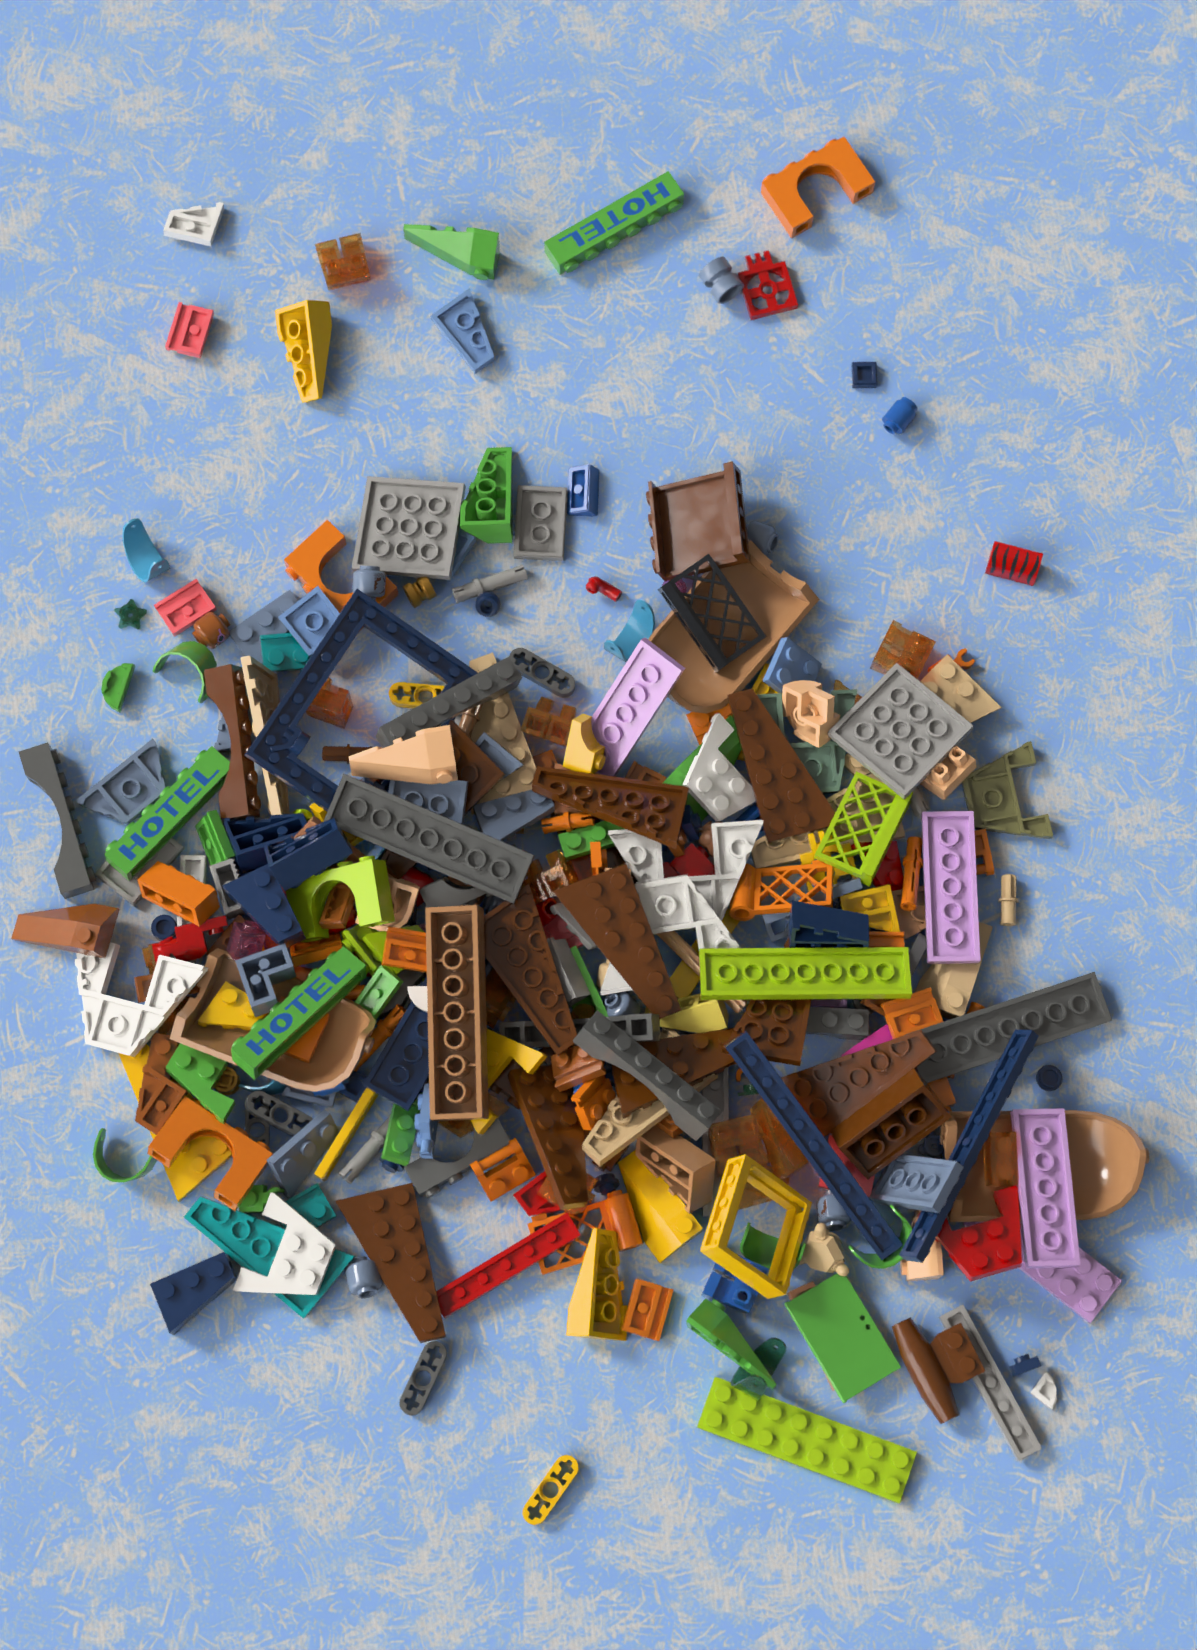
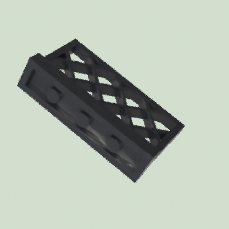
(694, 626)

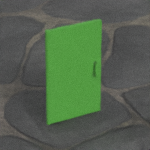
(840, 1338)

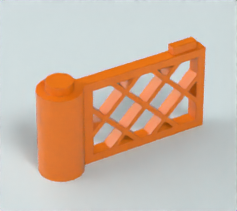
(748, 892)
(616, 1216)

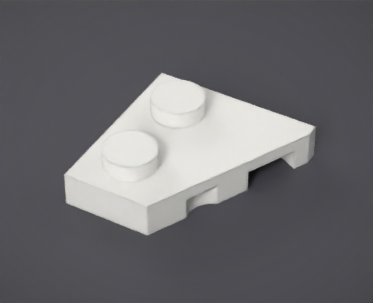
(194, 224)

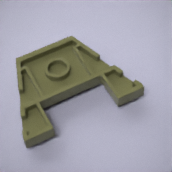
(994, 798)

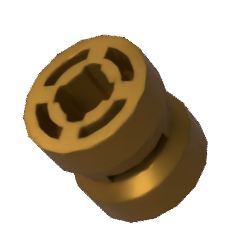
(414, 594)
(228, 1085)

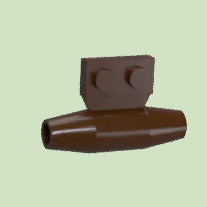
(937, 1364)

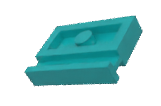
(282, 652)
(312, 1206)

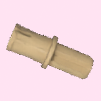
(1008, 900)

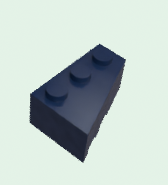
(251, 834)
(307, 854)
(266, 905)
(826, 927)
(191, 1289)

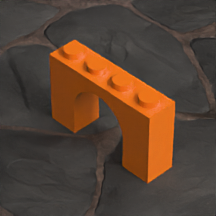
(834, 160)
(312, 555)
(193, 1121)

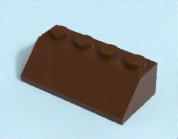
(890, 1124)

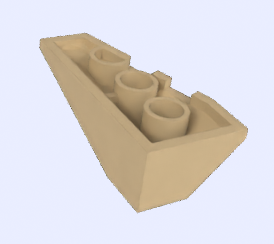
(954, 982)

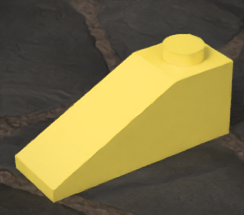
(697, 1015)

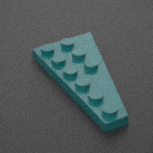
(255, 1245)

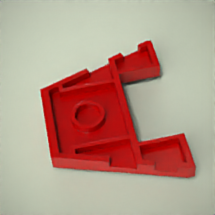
(989, 1245)

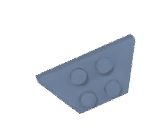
(128, 787)

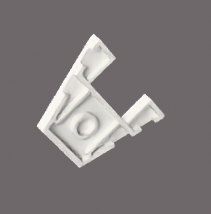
(714, 779)
(299, 1259)

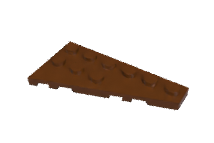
(781, 784)
(635, 805)
(616, 922)
(524, 962)
(776, 1027)
(688, 1056)
(847, 1083)
(393, 1238)

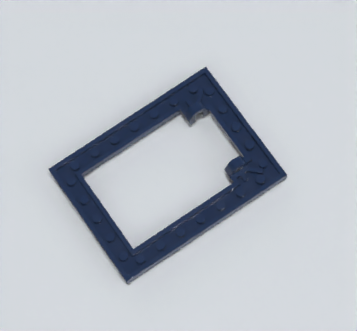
(275, 744)

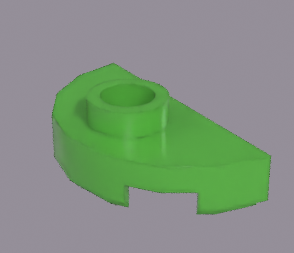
(116, 685)

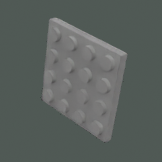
(409, 527)
(900, 730)

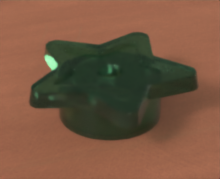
(125, 610)
(748, 1089)

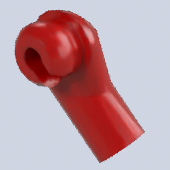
(597, 584)

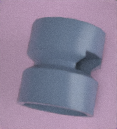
(722, 282)

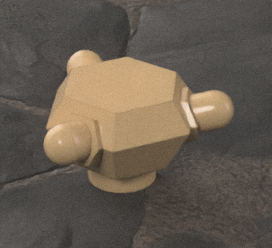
(824, 1251)

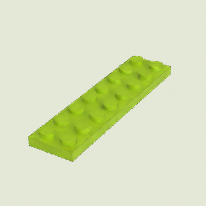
(805, 973)
(808, 1440)

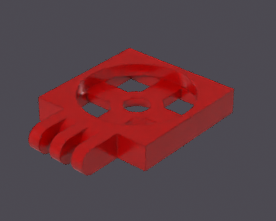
(762, 269)

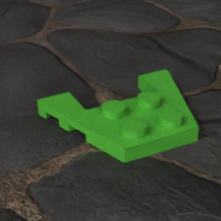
(199, 1075)

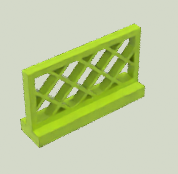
(881, 841)

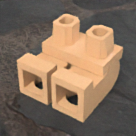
(949, 773)

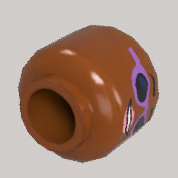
(211, 630)

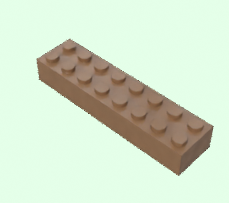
(457, 1013)

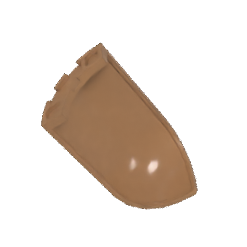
(776, 604)
(335, 1056)
(1104, 1165)

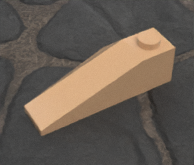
(421, 759)
(931, 1267)

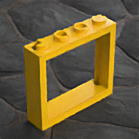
(717, 1235)

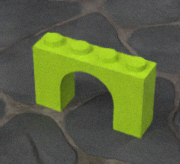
(368, 883)

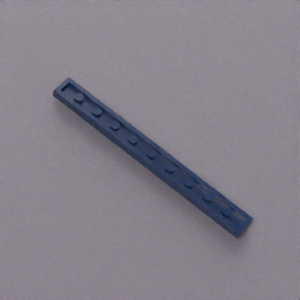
(973, 1138)
(813, 1145)

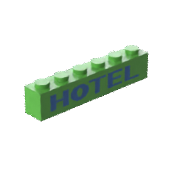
(614, 223)
(168, 814)
(298, 1012)

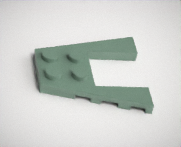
(822, 763)

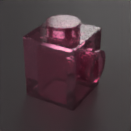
(245, 940)

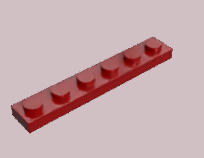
(507, 1264)

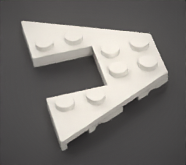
(731, 850)
(672, 906)
(124, 1024)

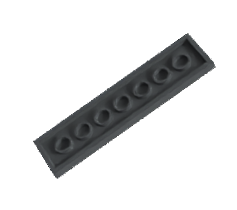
(429, 838)
(986, 1032)

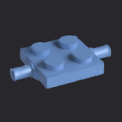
(427, 1127)

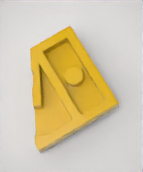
(876, 903)
(230, 1009)

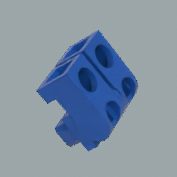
(729, 1293)

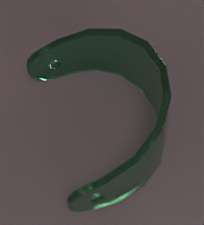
(770, 1358)

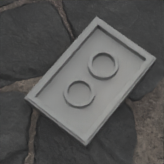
(540, 523)
(130, 889)

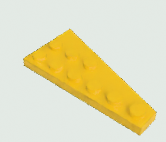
(198, 1157)

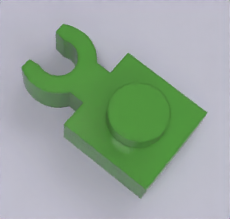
(257, 1199)

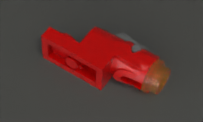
(187, 945)

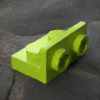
(353, 942)

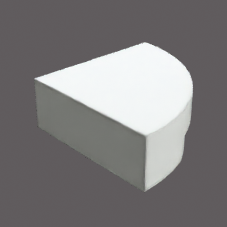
(418, 996)
(1045, 1390)

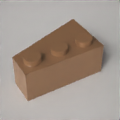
(680, 1165)

